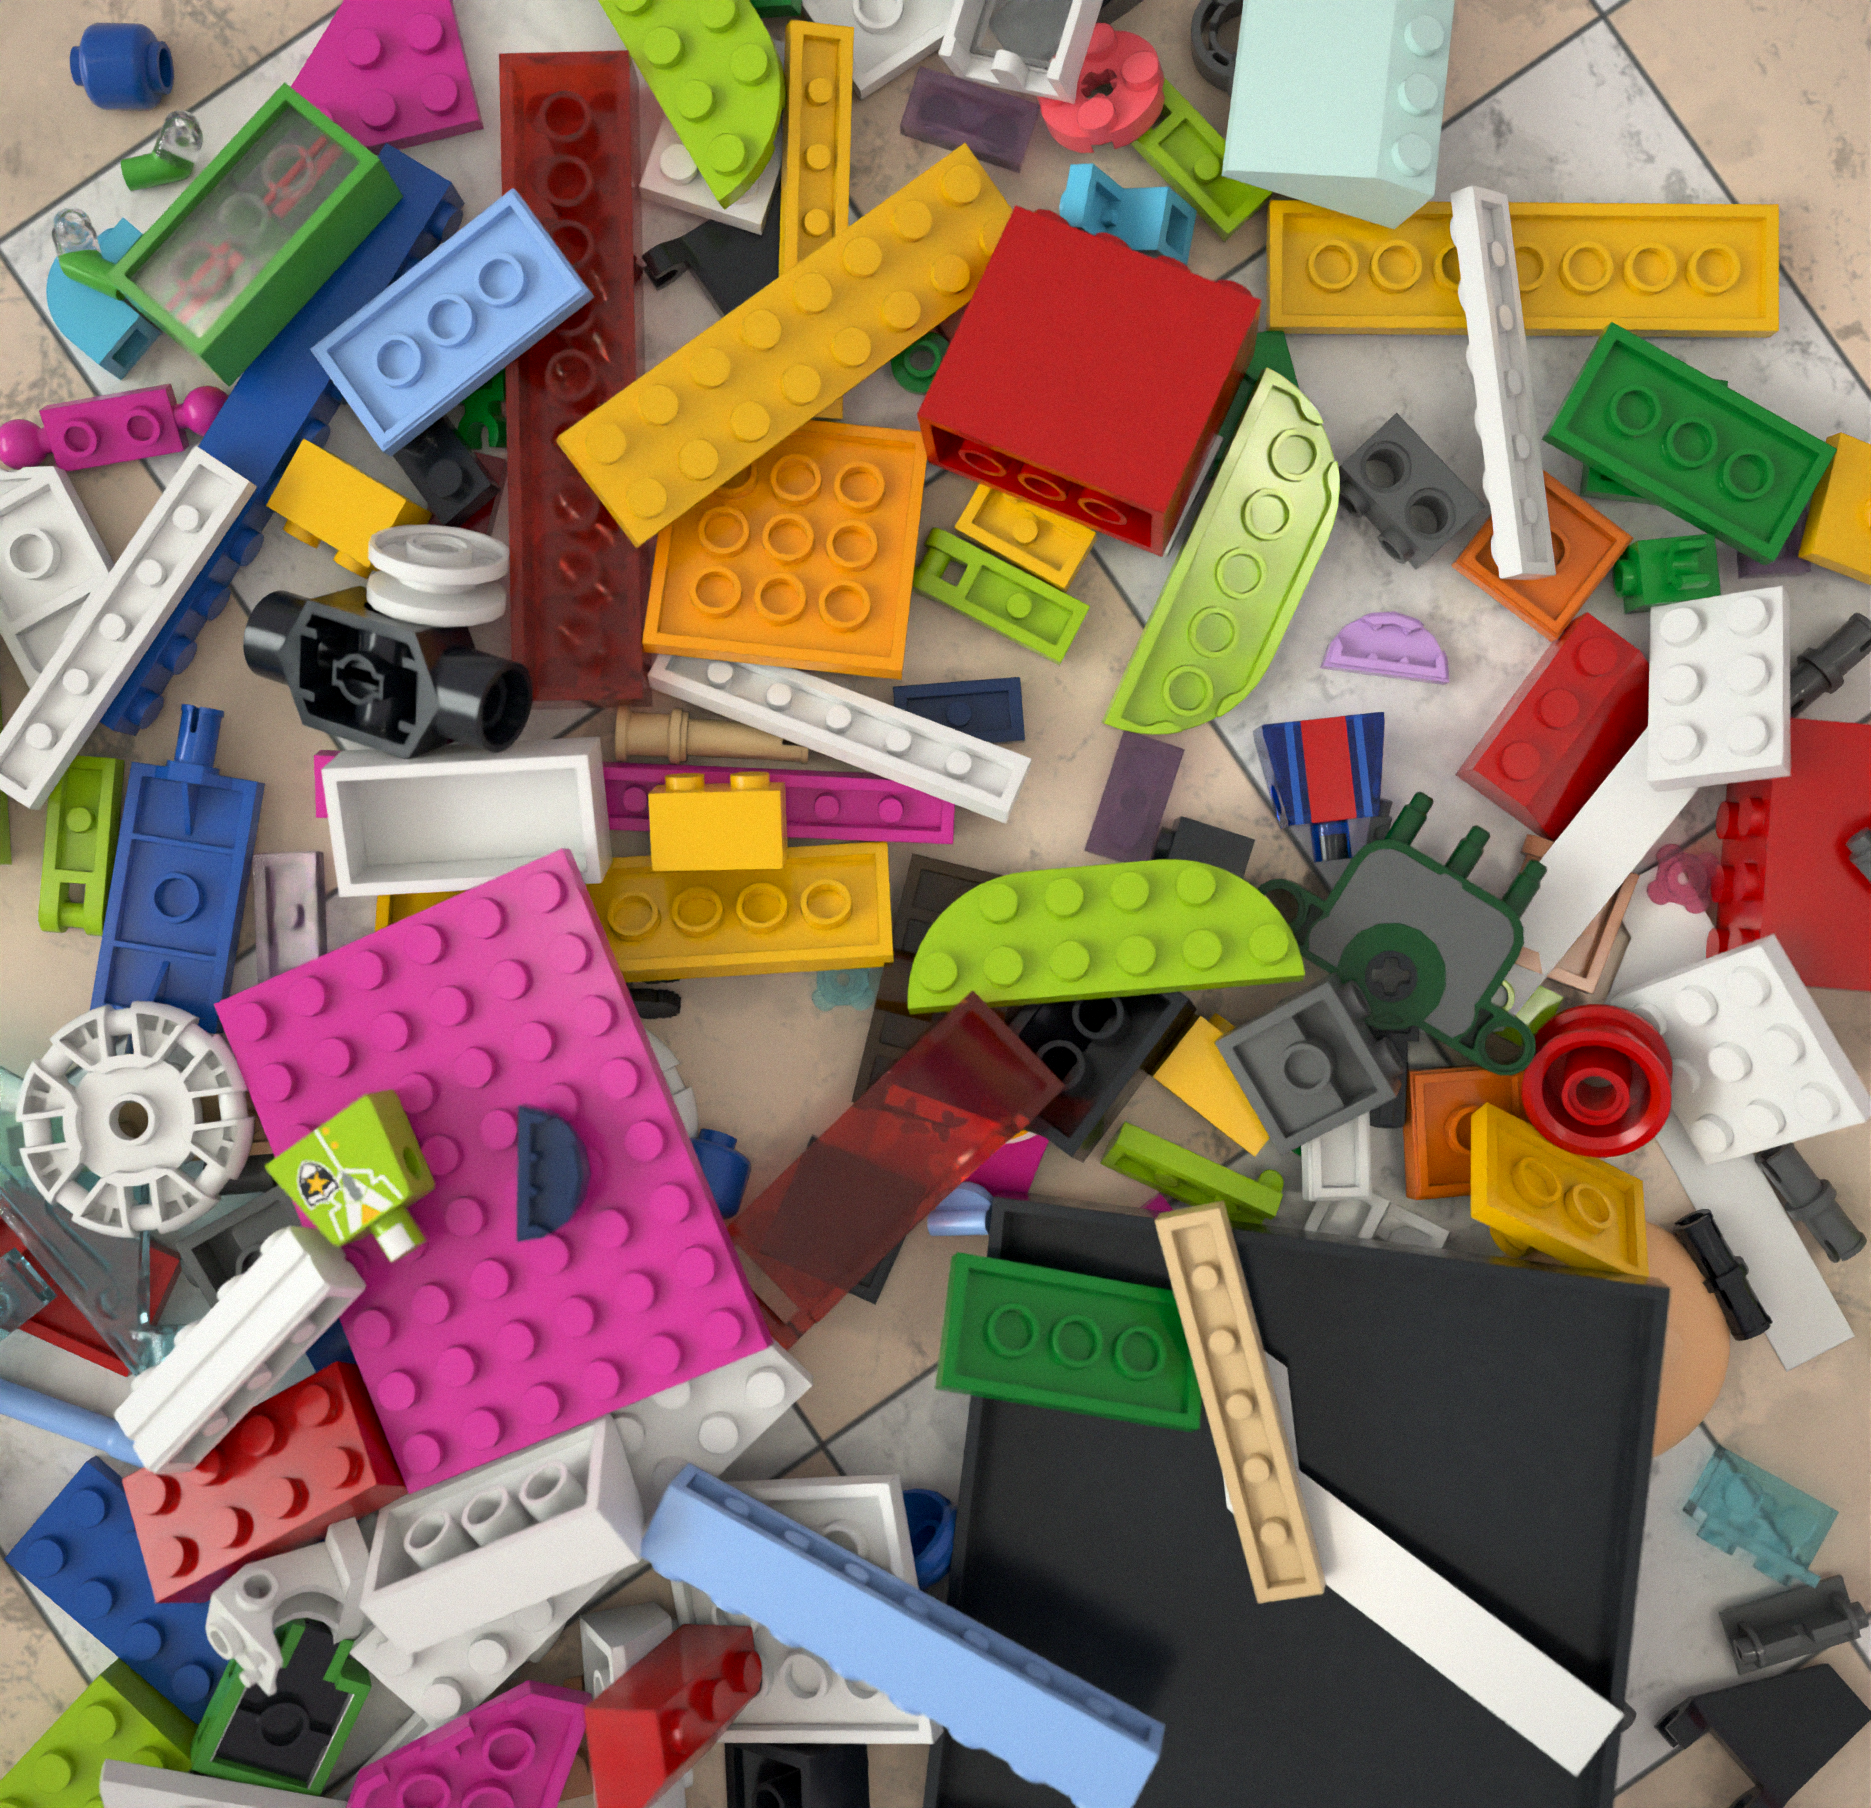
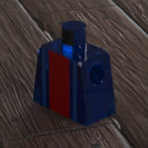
(1324, 776)

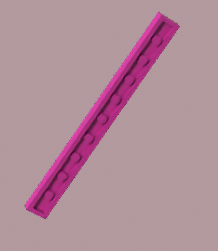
(816, 801)

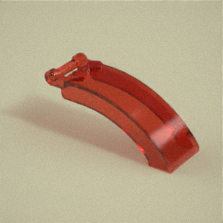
(890, 1161)

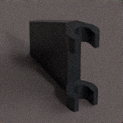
(722, 259)
(1773, 1728)

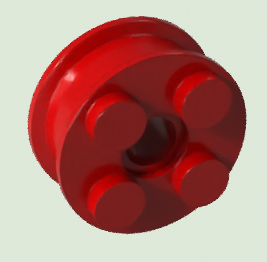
(1607, 1045)

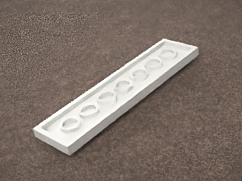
(694, 1423)

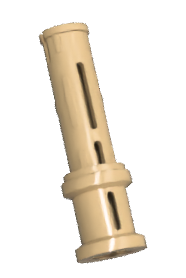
(679, 736)

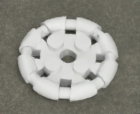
(173, 1110)

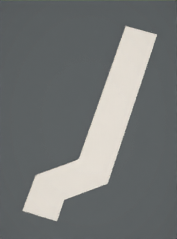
(1584, 868)
(1734, 1190)
(1447, 1625)

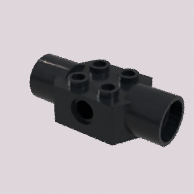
(385, 677)

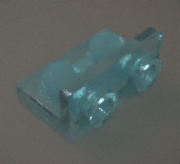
(1761, 1514)

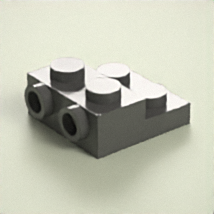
(1312, 1062)
(234, 1241)

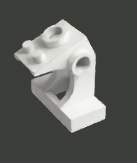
(308, 1582)

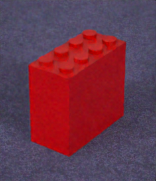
(1089, 378)
(1790, 862)

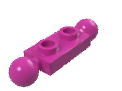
(110, 428)

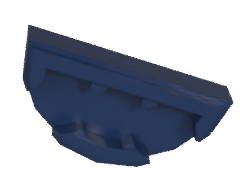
(550, 1172)

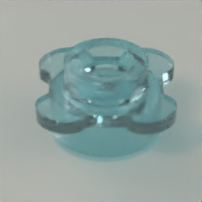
(832, 994)

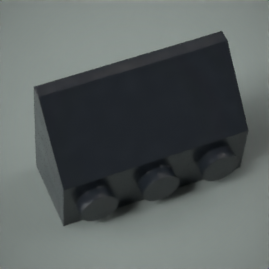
(1100, 1055)
(797, 1775)

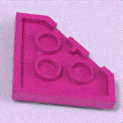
(392, 73)
(494, 1756)

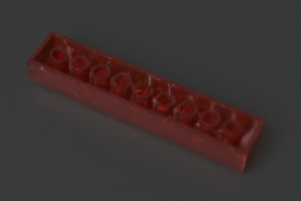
(572, 568)

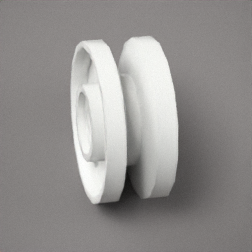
(437, 575)

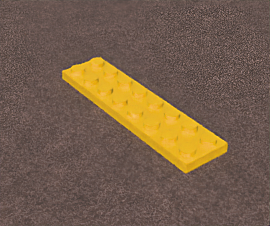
(1576, 265)
(790, 348)
(812, 915)

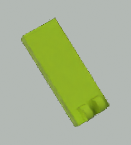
(1191, 1176)

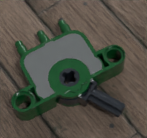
(1438, 928)

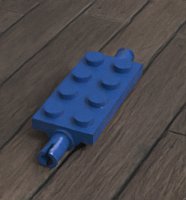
(179, 880)

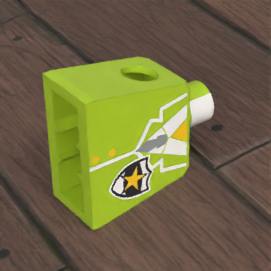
(360, 1175)

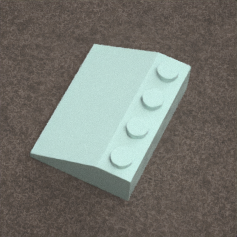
(1341, 103)

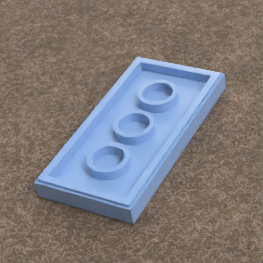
(452, 322)

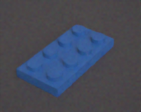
(93, 1568)

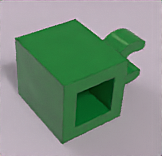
(1666, 572)

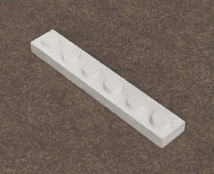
(1502, 384)
(119, 626)
(851, 729)

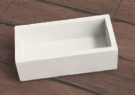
(464, 814)

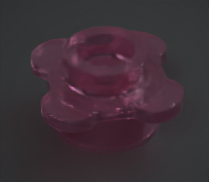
(1694, 893)

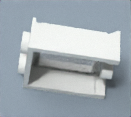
(1021, 44)

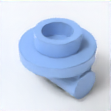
(962, 1212)

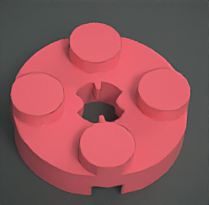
(1126, 113)

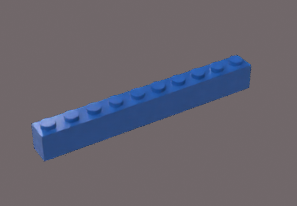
(277, 405)

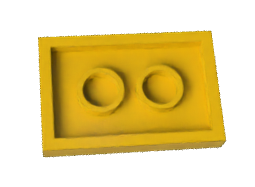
(1554, 1198)

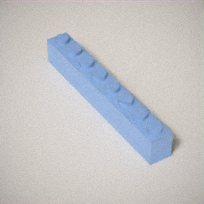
(902, 1642)

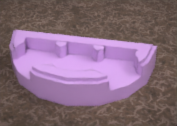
(1388, 647)

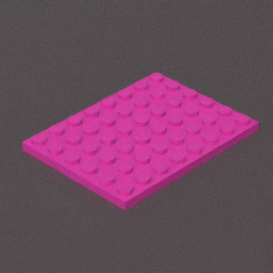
(466, 1018)

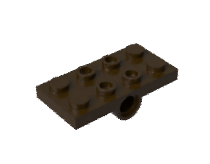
(927, 893)

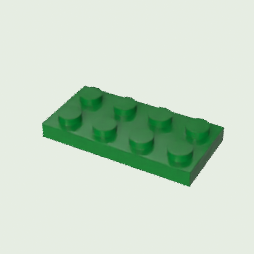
(1689, 444)
(1067, 1343)

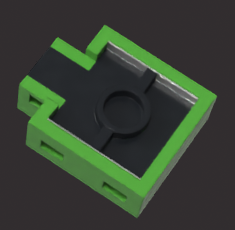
(296, 1733)

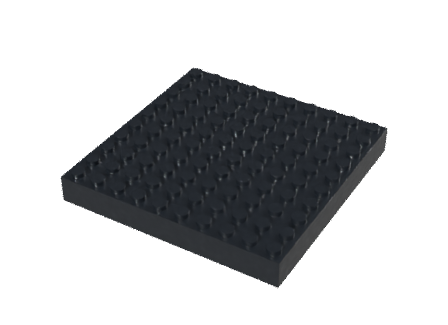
(1438, 1393)

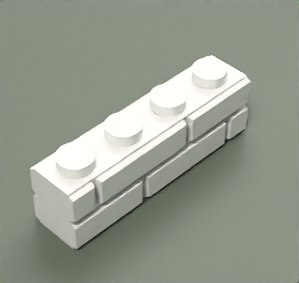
(238, 1349)

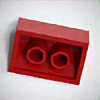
(1563, 728)
(669, 1712)

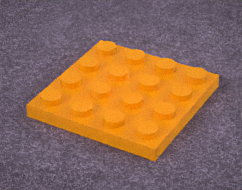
(798, 557)

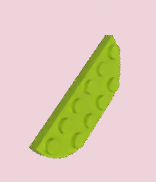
(713, 79)
(1236, 568)
(1102, 937)

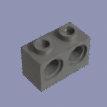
(1418, 480)

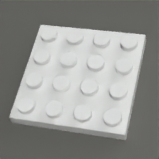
(799, 1690)

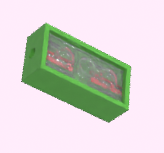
(256, 234)

